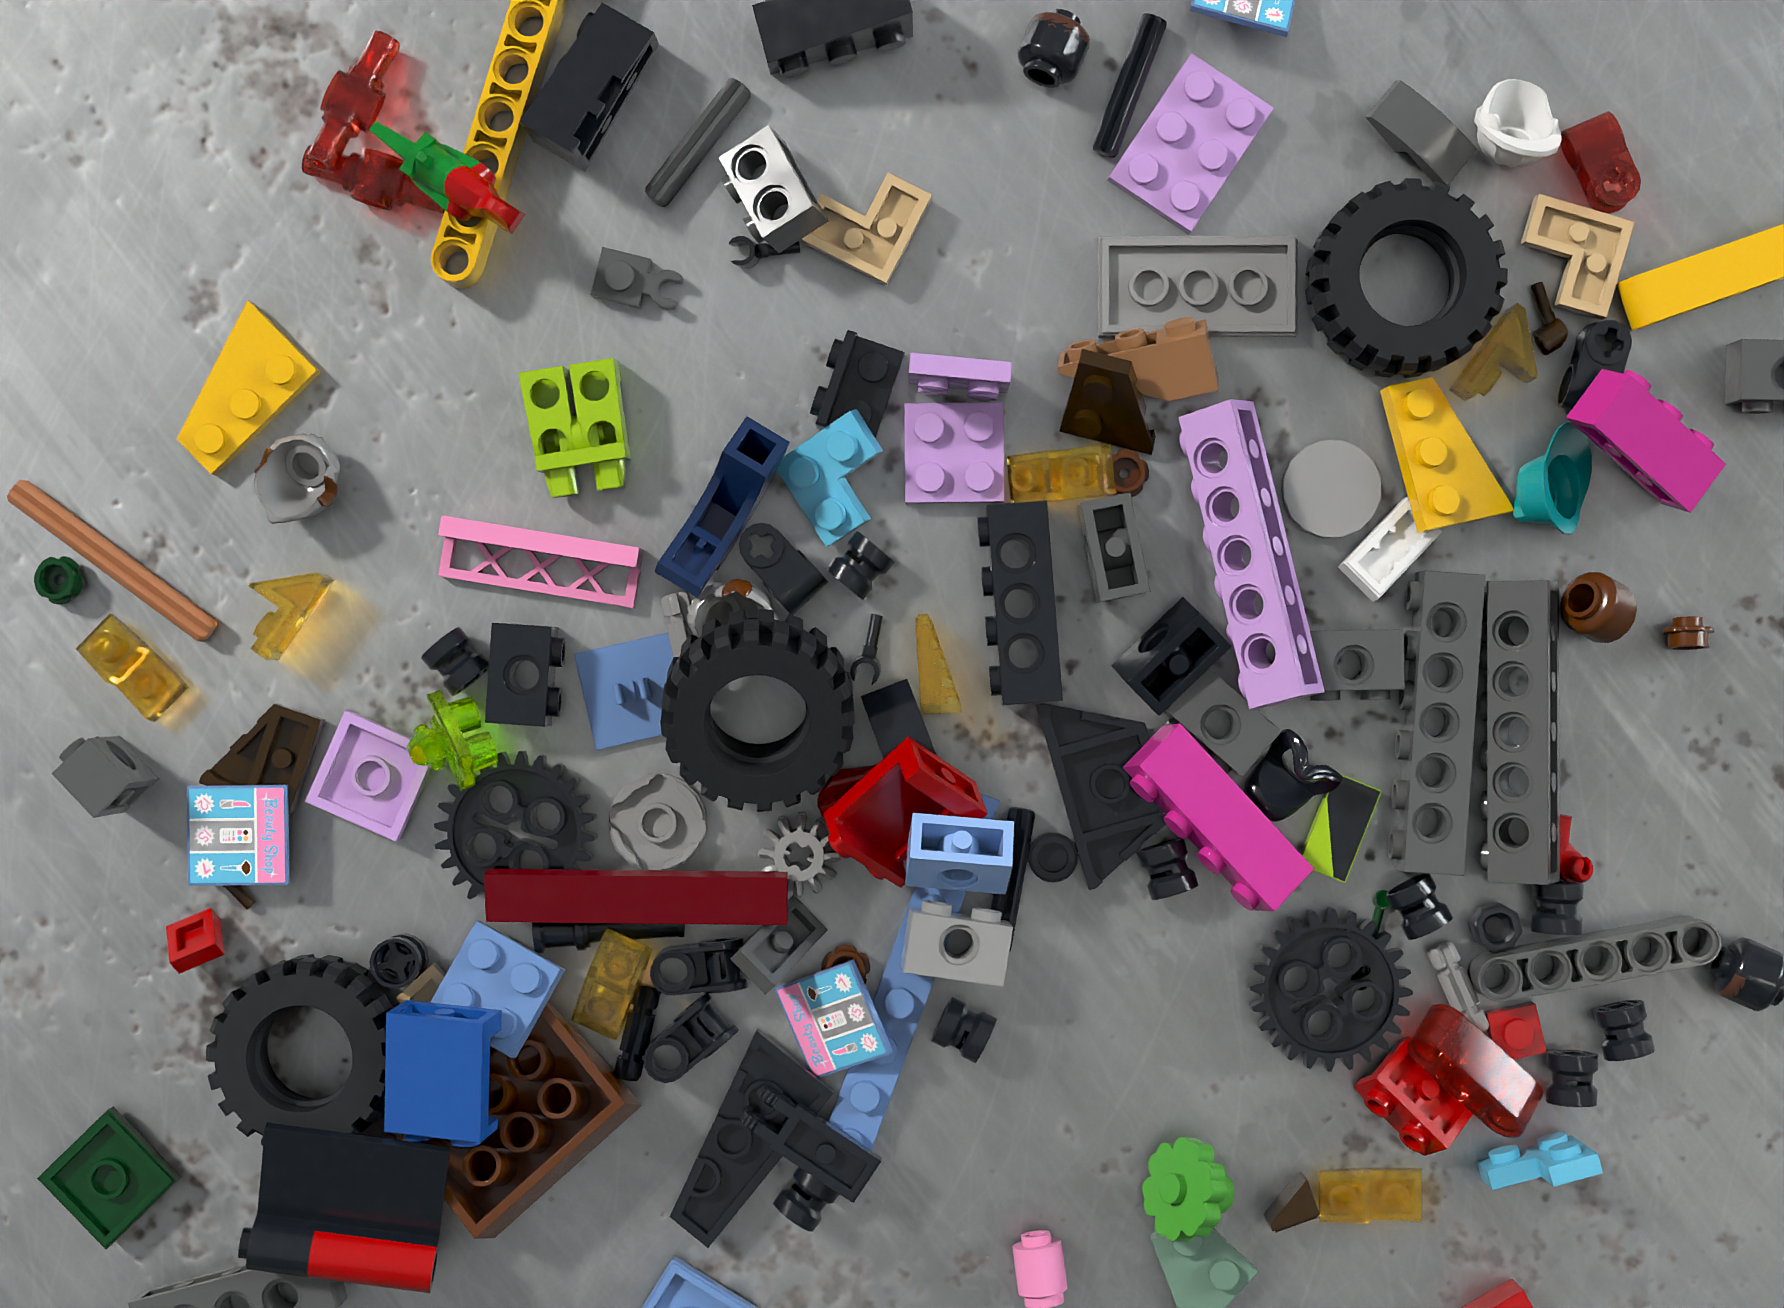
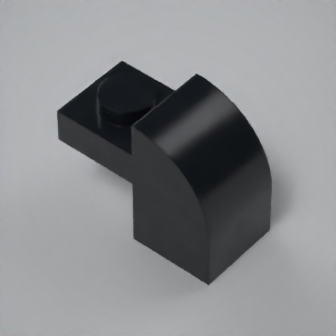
(895, 717)

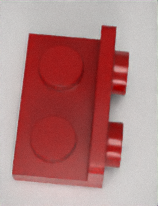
(1413, 1102)

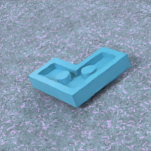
(818, 472)
(1555, 1159)

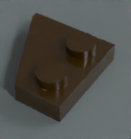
(1107, 404)
(271, 753)

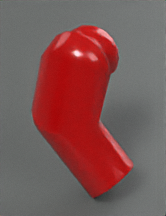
(838, 785)
(1572, 864)

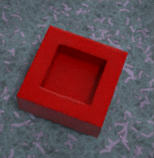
(195, 940)
(1516, 1030)

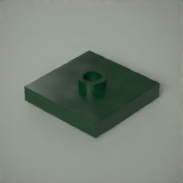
(109, 1177)

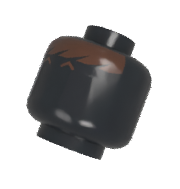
(1053, 48)
(1749, 974)

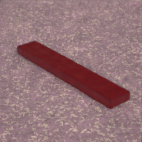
(636, 896)

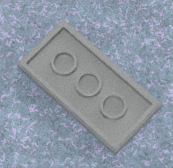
(1231, 281)

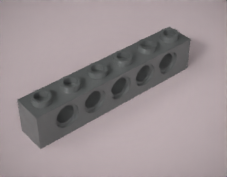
(1453, 748)
(1540, 754)

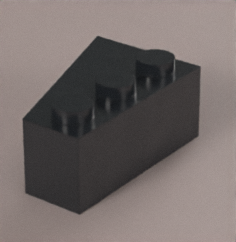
(830, 30)
(590, 86)

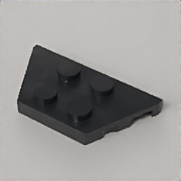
(1100, 804)

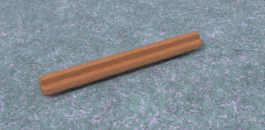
(112, 560)

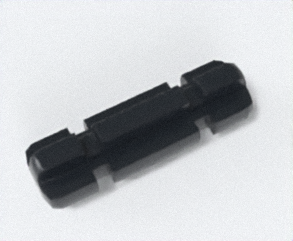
(637, 1033)

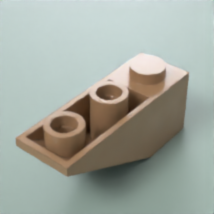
(1167, 361)

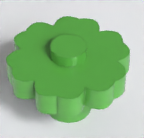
(1186, 1190)

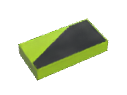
(1340, 828)

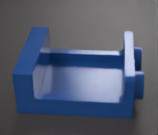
(439, 1072)

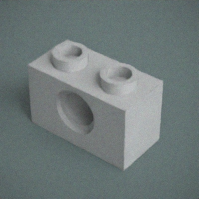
(980, 963)

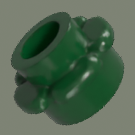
(48, 571)

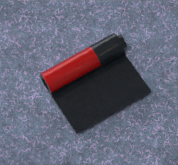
(348, 1208)

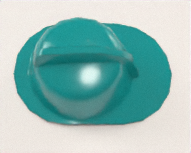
(1555, 483)

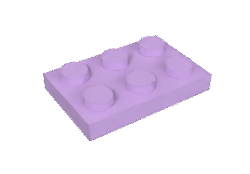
(1190, 143)

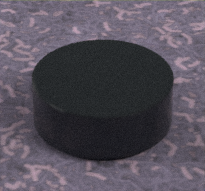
(1052, 857)

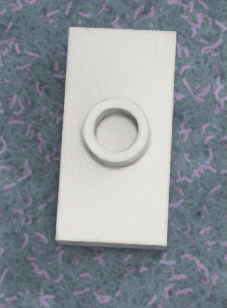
(1387, 552)

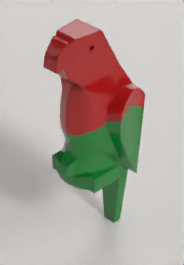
(451, 178)

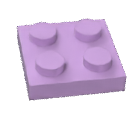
(980, 377)
(954, 452)
(369, 777)

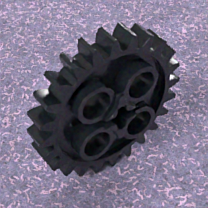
(529, 788)
(1350, 1029)

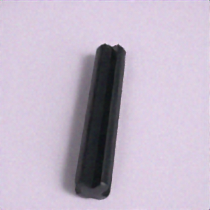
(1129, 85)
(1023, 829)

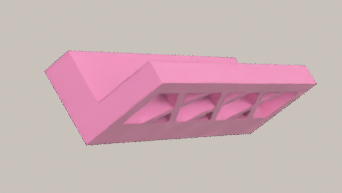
(541, 542)

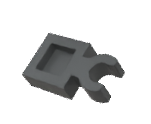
(627, 279)

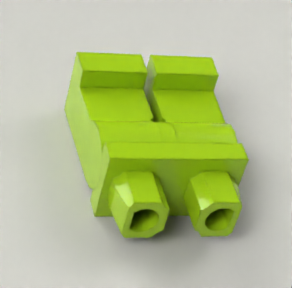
(582, 439)

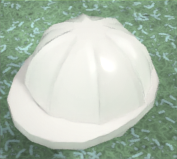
(1517, 124)

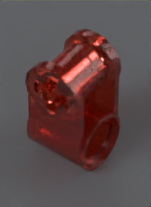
(1599, 155)

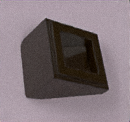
(1292, 1206)

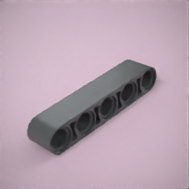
(1617, 962)

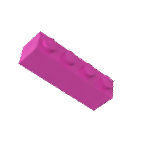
(1217, 819)

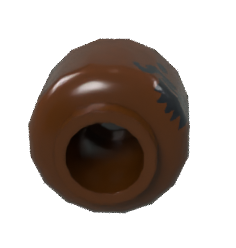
(1598, 607)

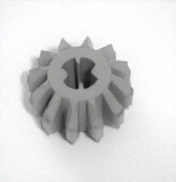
(804, 838)

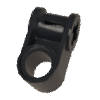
(1589, 360)
(787, 572)
(703, 967)
(690, 1039)

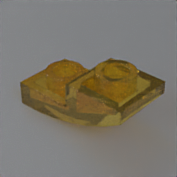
(1061, 474)
(132, 667)
(611, 984)
(1370, 1194)

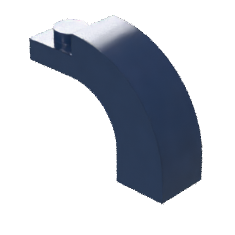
(724, 507)

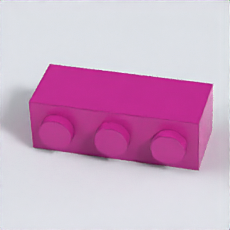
(1647, 438)

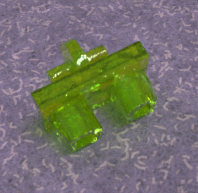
(447, 741)

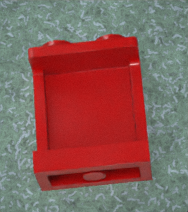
(877, 812)

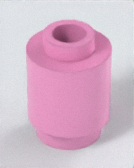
(1040, 1269)

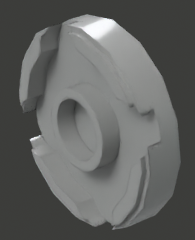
(1331, 489)
(657, 822)

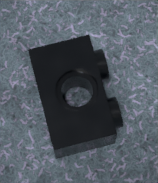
(1171, 656)
(505, 697)

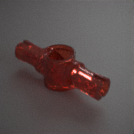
(353, 101)
(374, 180)

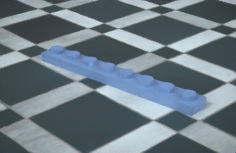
(899, 1007)

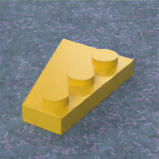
(245, 390)
(1438, 460)

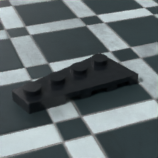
(734, 1156)

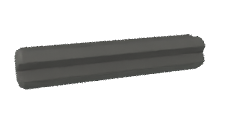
(698, 142)

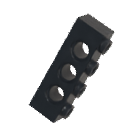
(1030, 525)

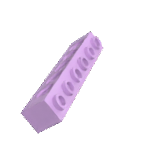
(1271, 568)

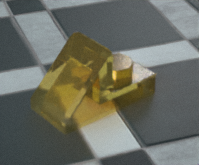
(1506, 345)
(296, 601)

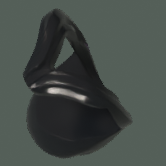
(1278, 789)

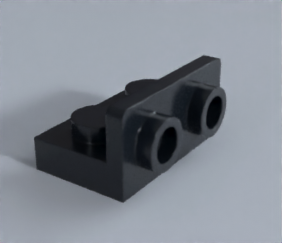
(860, 381)

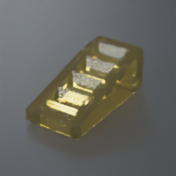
(935, 681)

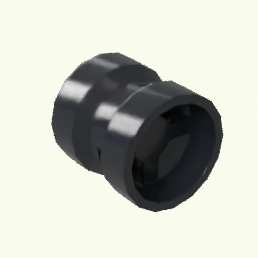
(858, 577)
(462, 670)
(1165, 857)
(1418, 906)
(1557, 908)
(390, 965)
(963, 1029)
(1624, 1030)
(1572, 1078)
(804, 1200)

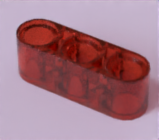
(1475, 1070)

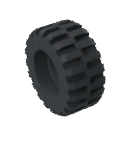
(1458, 239)
(749, 770)
(242, 1048)

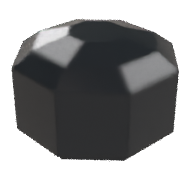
(1495, 927)

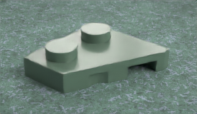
(1204, 1270)

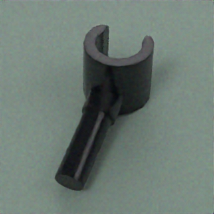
(758, 251)
(870, 648)

